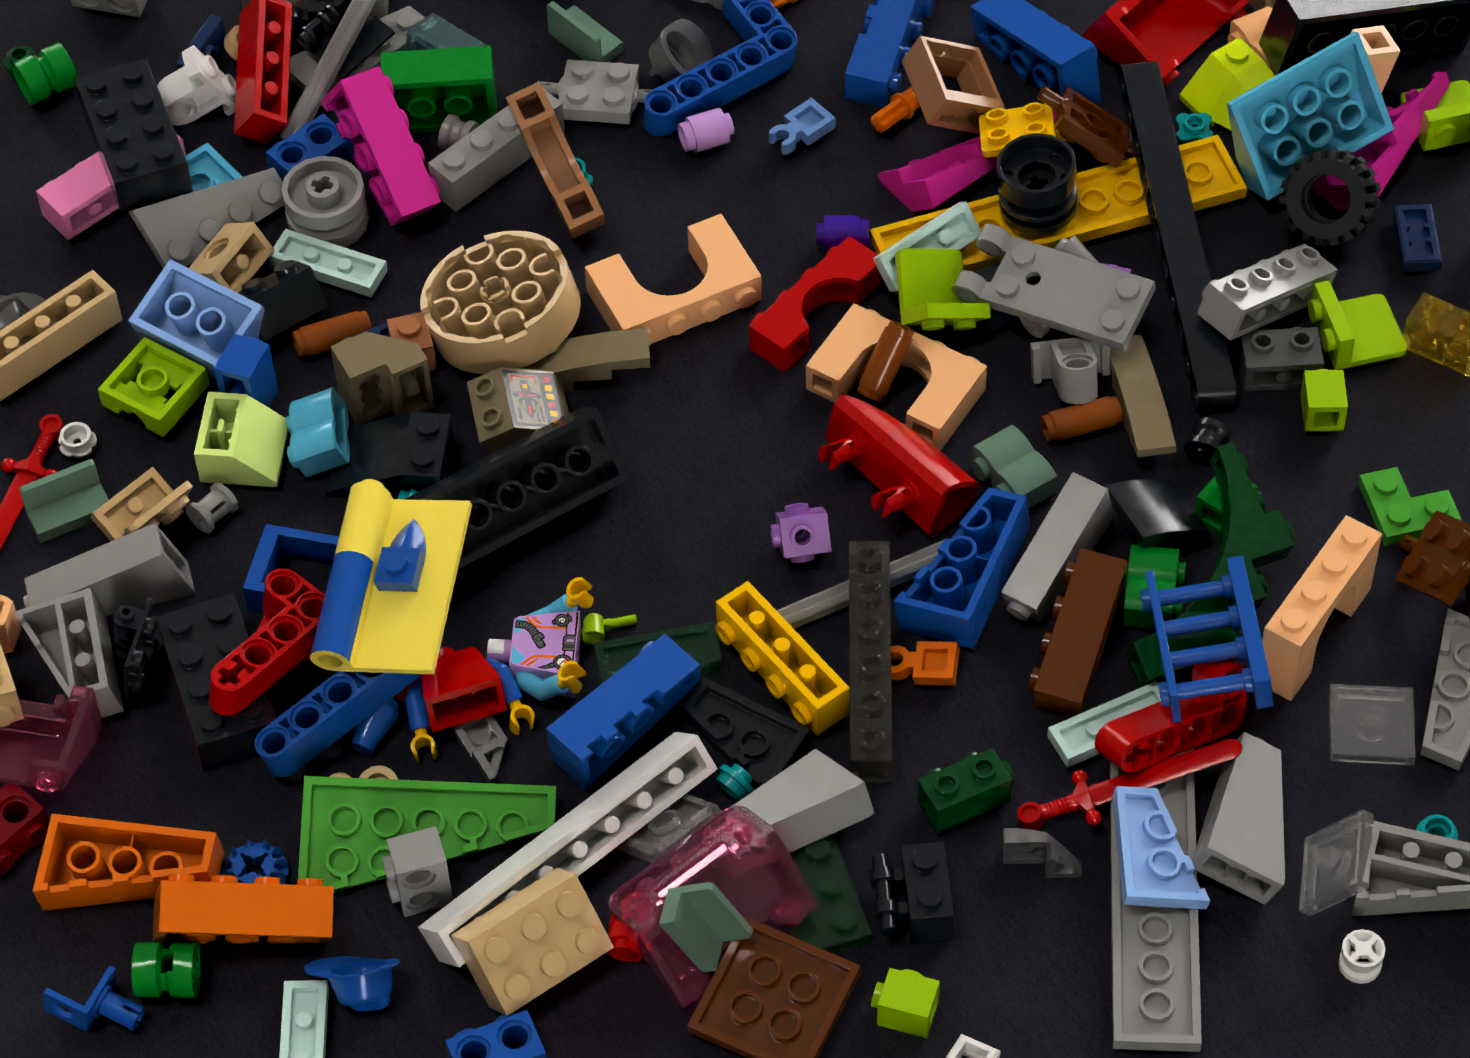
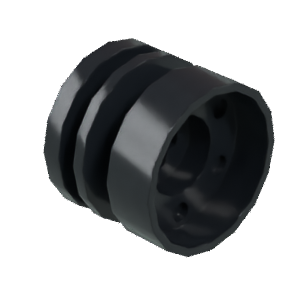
(1037, 184)

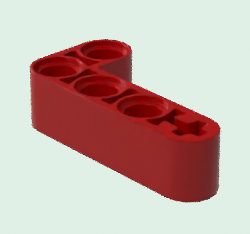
(272, 650)
(1152, 736)

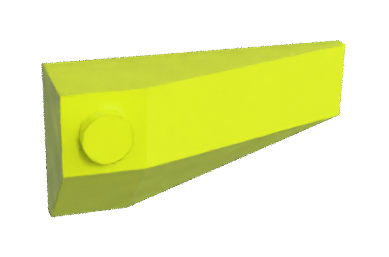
(1222, 78)

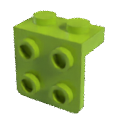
(1450, 119)
(926, 290)
(1356, 328)

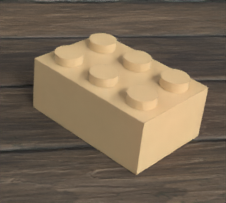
(532, 941)

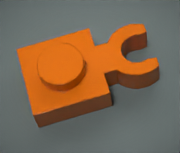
(930, 665)

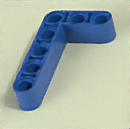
(763, 56)
(330, 717)

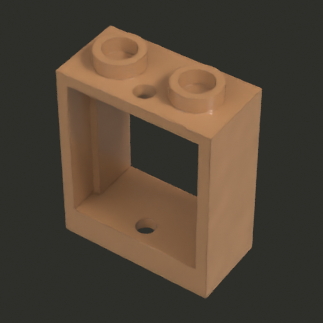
(944, 107)

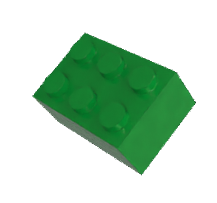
(442, 83)

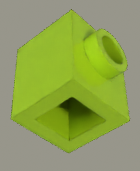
(1324, 400)
(906, 1002)

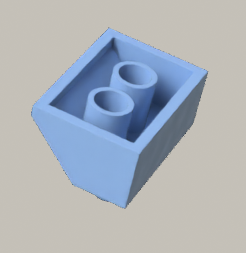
(194, 315)

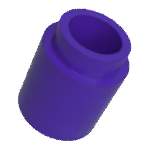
(839, 227)

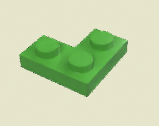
(1395, 510)

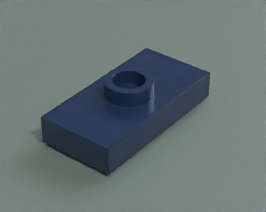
(208, 39)
(1417, 237)

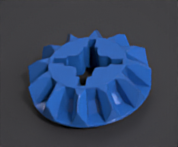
(272, 859)

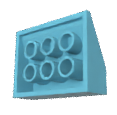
(1305, 110)

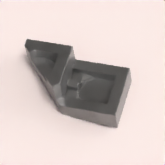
(483, 744)
(1039, 847)

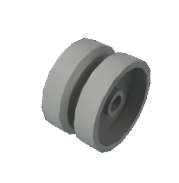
(326, 200)

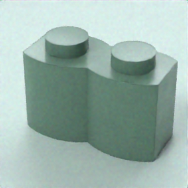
(1014, 466)

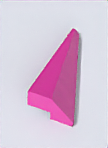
(1389, 150)
(938, 177)

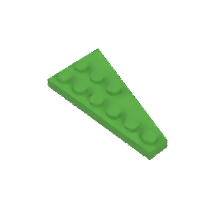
(352, 817)

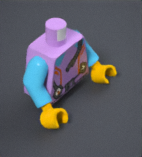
(547, 646)

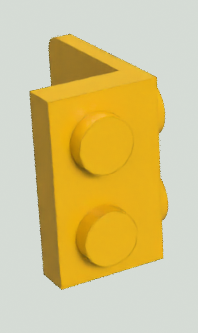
(1003, 125)

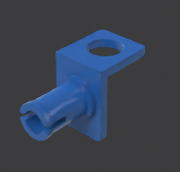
(101, 1002)

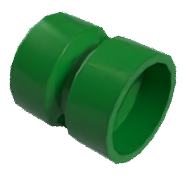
(40, 75)
(151, 971)

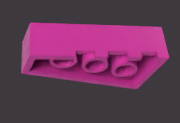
(383, 144)

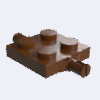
(1089, 125)
(1438, 559)

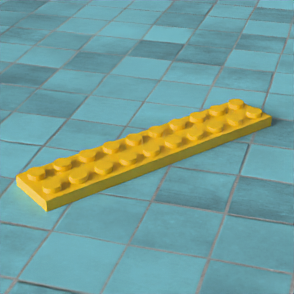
(1107, 202)

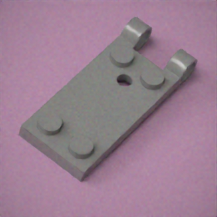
(1072, 291)

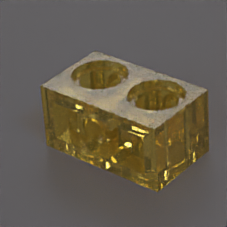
(1439, 333)

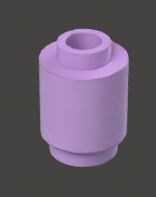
(705, 130)

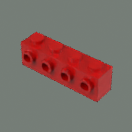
(263, 69)

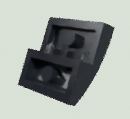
(1156, 513)

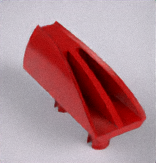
(900, 464)

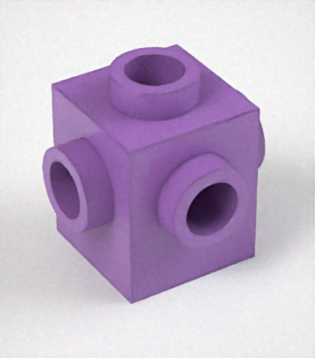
(812, 541)

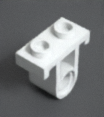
(197, 88)

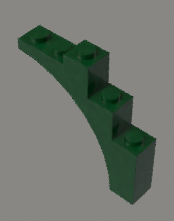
(1244, 532)

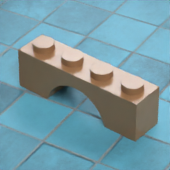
(555, 160)

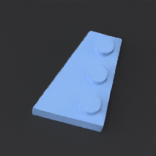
(1149, 854)

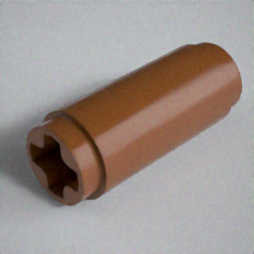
(321, 335)
(885, 361)
(1081, 419)

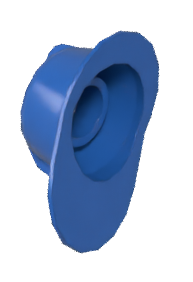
(357, 981)

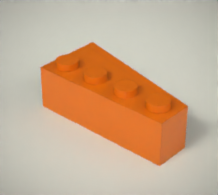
(118, 861)
(243, 910)

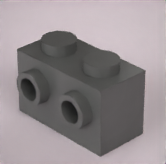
(1278, 357)

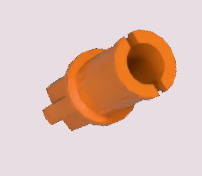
(900, 107)

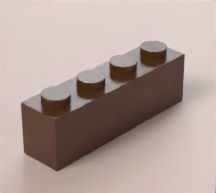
(1079, 633)

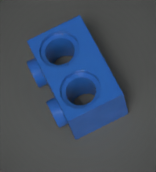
(311, 141)
(493, 1039)

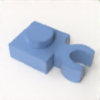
(804, 123)

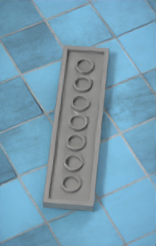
(1156, 948)

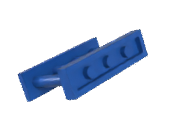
(1239, 617)

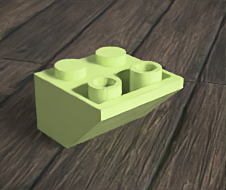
(240, 441)

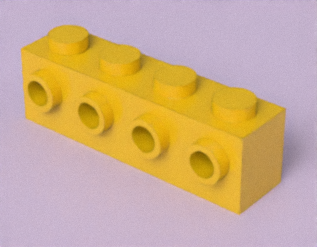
(782, 658)

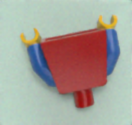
(461, 691)

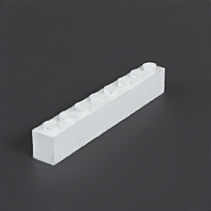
(580, 835)

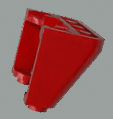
(1160, 30)

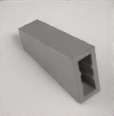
(1074, 522)
(118, 573)
(810, 800)
(1245, 824)

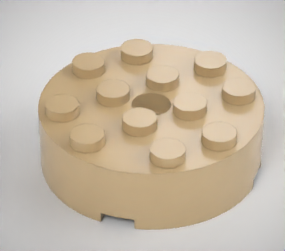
(500, 302)

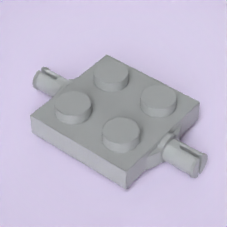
(598, 91)

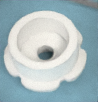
(74, 433)

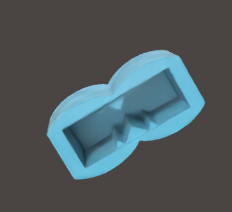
(318, 432)

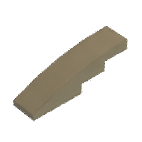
(596, 356)
(1141, 400)

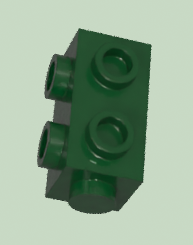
(965, 789)

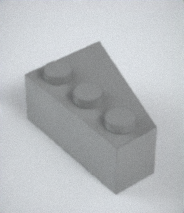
(76, 645)
(1414, 873)

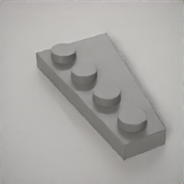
(303, 64)
(188, 223)
(1448, 716)

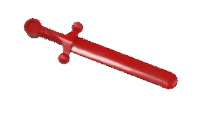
(27, 471)
(1086, 797)

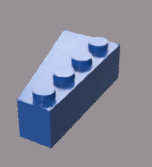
(1038, 46)
(878, 53)
(965, 578)
(621, 711)

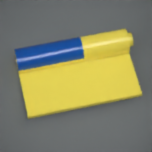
(388, 629)

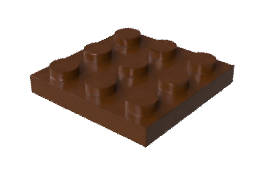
(774, 996)

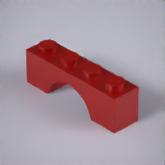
(842, 276)

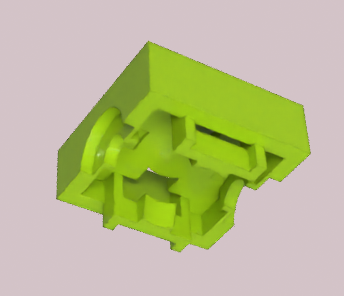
(156, 372)

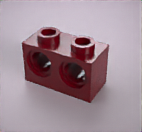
(22, 835)

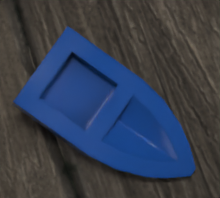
(403, 561)

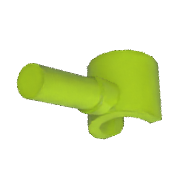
(596, 625)

